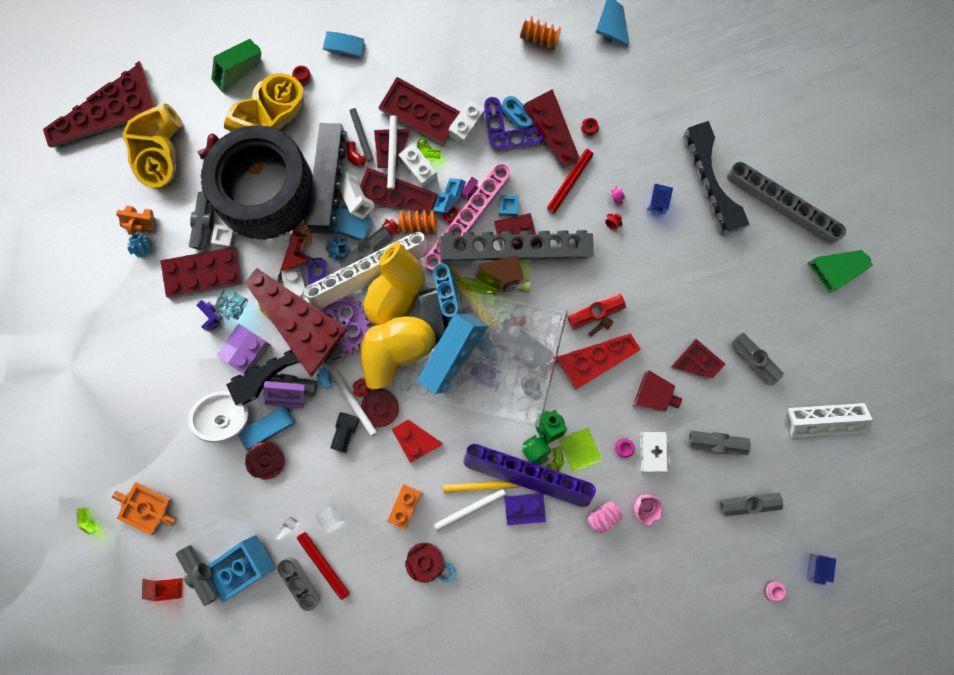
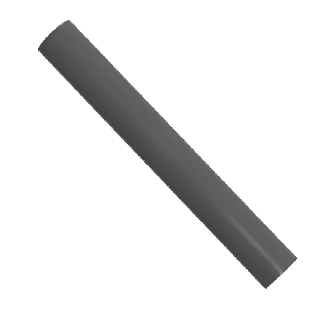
(361, 135)

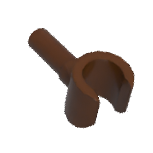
(606, 323)

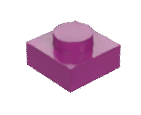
(470, 188)

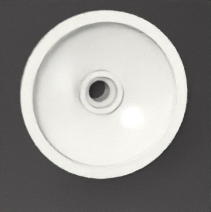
(214, 410)

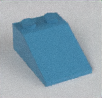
(240, 568)

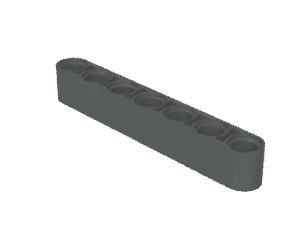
(795, 203)

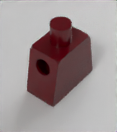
(656, 393)

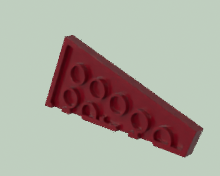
(104, 109)
(303, 326)

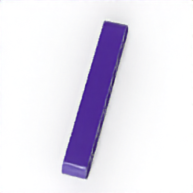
(558, 485)

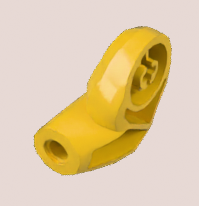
(272, 104)
(149, 145)
(397, 288)
(394, 344)

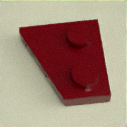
(382, 145)

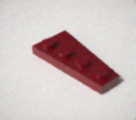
(550, 123)
(403, 196)

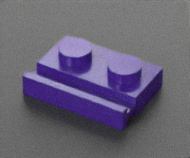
(525, 509)

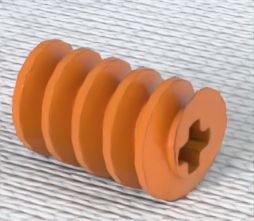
(540, 33)
(417, 222)

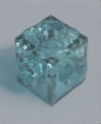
(230, 304)

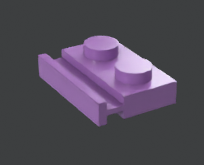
(284, 394)

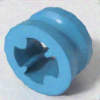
(451, 576)

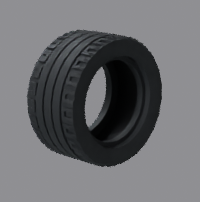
(235, 154)

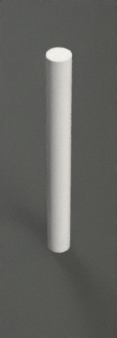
(392, 153)
(353, 402)
(469, 510)

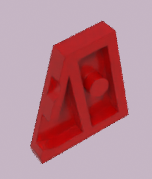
(414, 440)

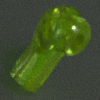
(426, 150)
(558, 460)
(84, 522)

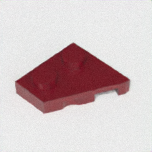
(699, 360)

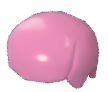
(648, 509)

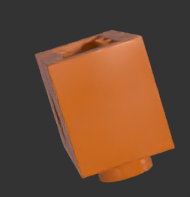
(404, 506)

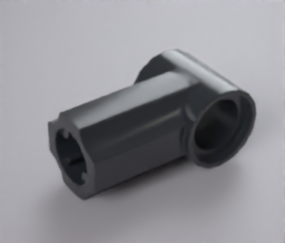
(345, 428)

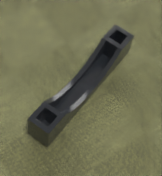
(729, 214)
(249, 387)

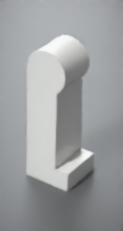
(354, 197)
(276, 256)

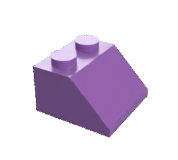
(243, 349)

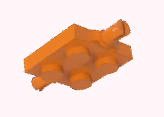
(143, 508)

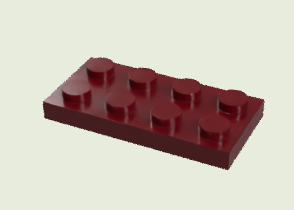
(419, 110)
(201, 272)

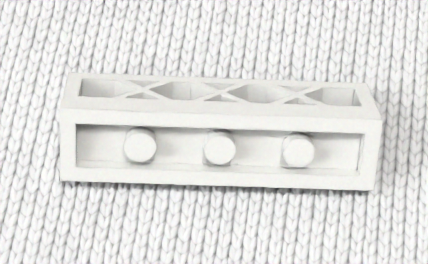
(830, 424)

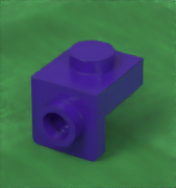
(214, 318)

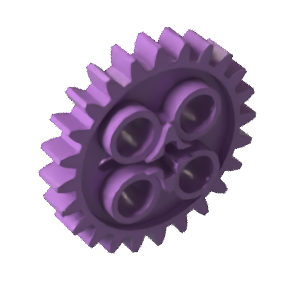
(356, 319)

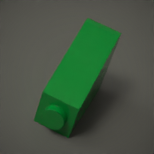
(234, 64)
(840, 268)

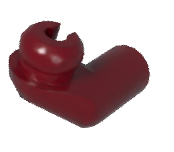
(211, 140)

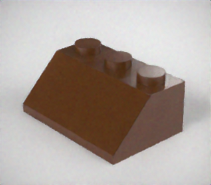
(501, 274)

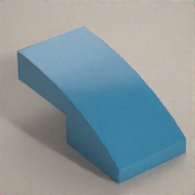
(343, 43)
(446, 200)

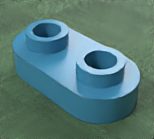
(517, 114)

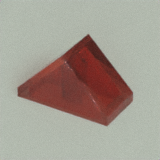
(162, 588)

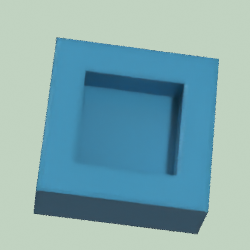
(508, 205)
(324, 378)

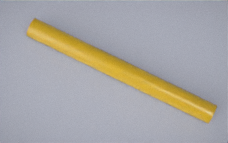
(478, 486)

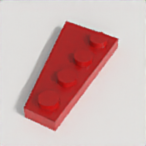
(594, 360)

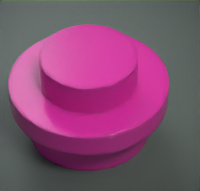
(617, 195)
(624, 448)

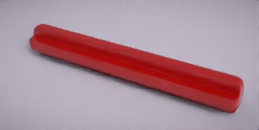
(570, 181)
(323, 566)

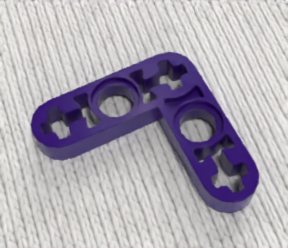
(500, 132)

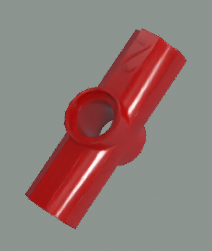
(607, 306)

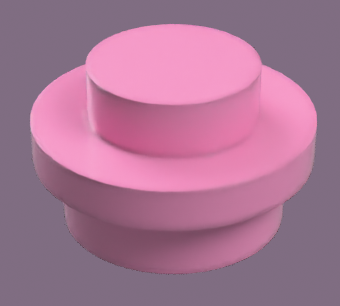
(775, 591)

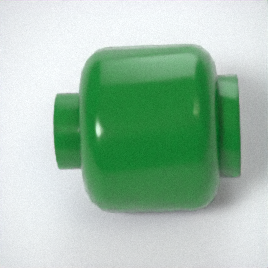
(536, 450)

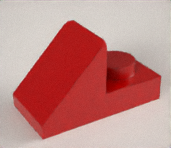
(293, 256)

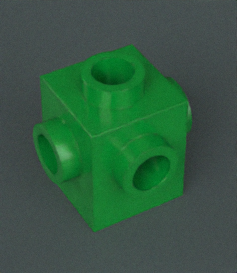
(552, 426)

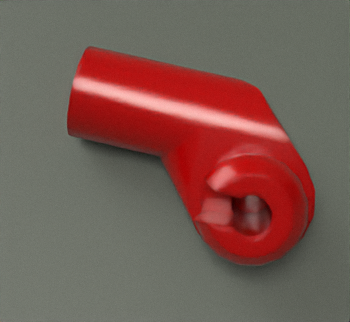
(352, 156)

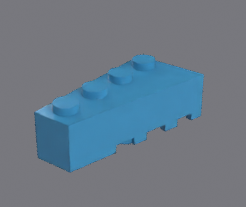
(451, 352)

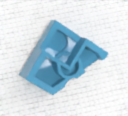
(613, 23)

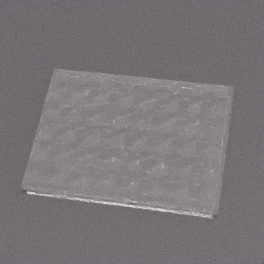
(507, 368)

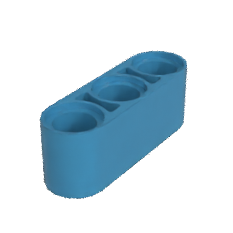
(444, 284)
(266, 427)

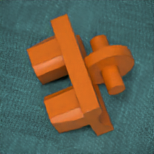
(134, 221)

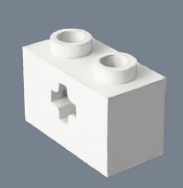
(466, 122)
(418, 166)
(651, 441)

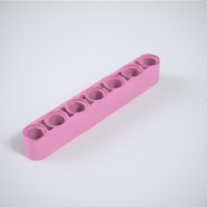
(470, 209)

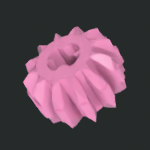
(605, 517)

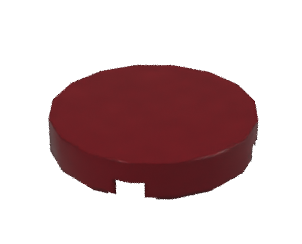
(380, 407)
(264, 460)
(424, 562)

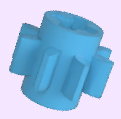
(139, 245)
(337, 248)

